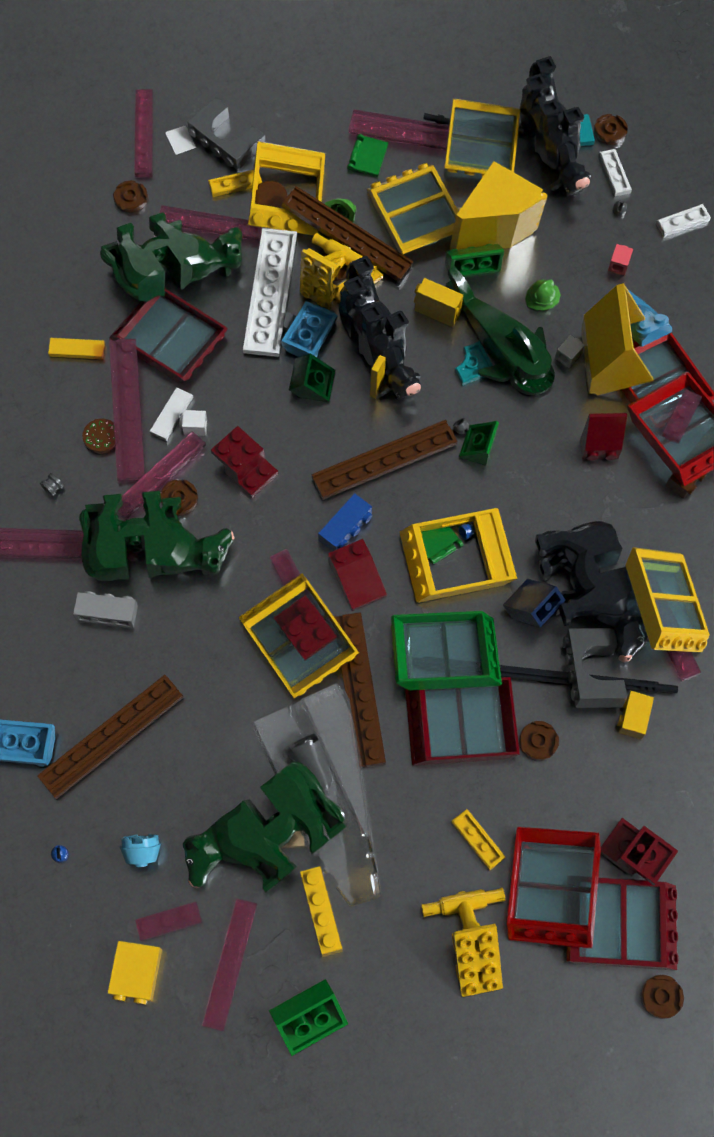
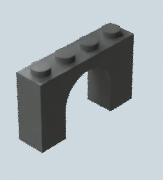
(235, 151)
(585, 689)

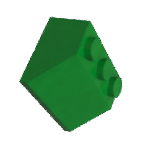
(475, 259)
(308, 1017)

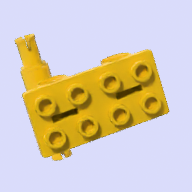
(319, 271)
(475, 945)

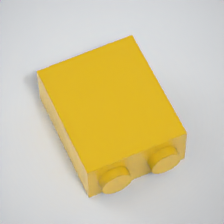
(438, 302)
(134, 972)

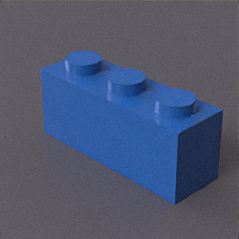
(345, 523)

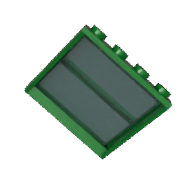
(445, 650)

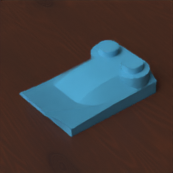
(652, 327)
(309, 330)
(26, 742)

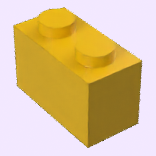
(635, 715)

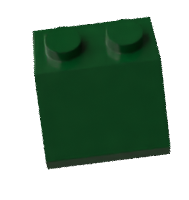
(312, 378)

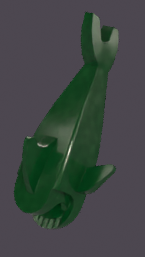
(513, 348)

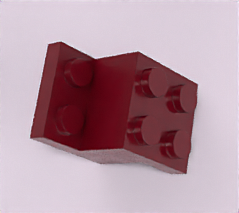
(244, 461)
(305, 627)
(638, 851)

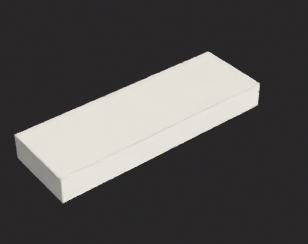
(614, 172)
(683, 220)
(171, 414)

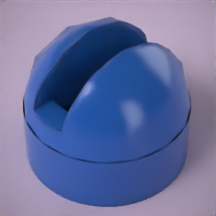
(466, 531)
(63, 853)

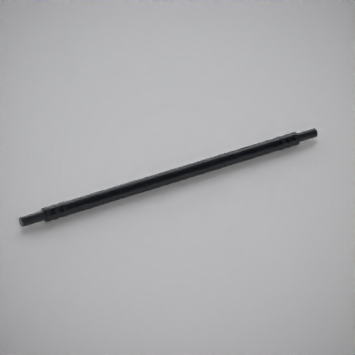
(562, 677)

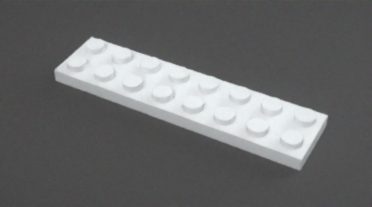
(270, 292)

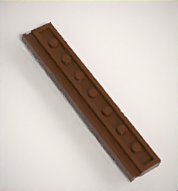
(347, 233)
(384, 459)
(360, 691)
(110, 736)

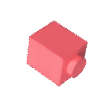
(620, 259)

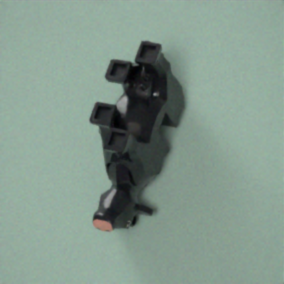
(554, 127)
(377, 329)
(598, 595)

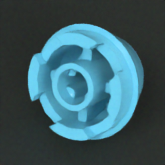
(140, 849)

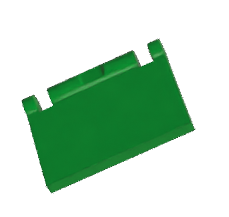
(367, 155)
(439, 543)

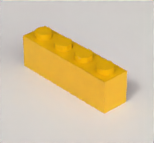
(321, 911)

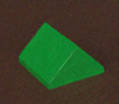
(479, 442)

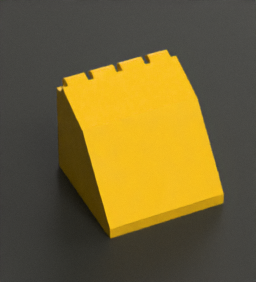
(499, 211)
(608, 343)

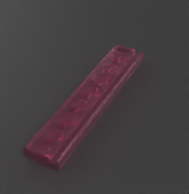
(399, 129)
(126, 409)
(44, 543)

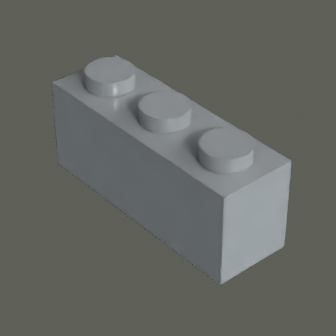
(105, 609)

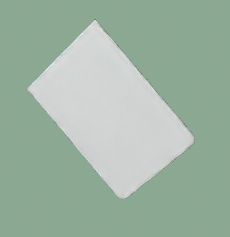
(180, 140)

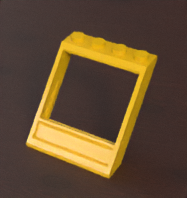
(289, 160)
(492, 545)

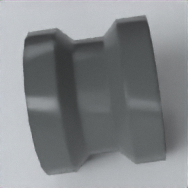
(51, 484)

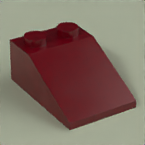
(603, 436)
(356, 574)

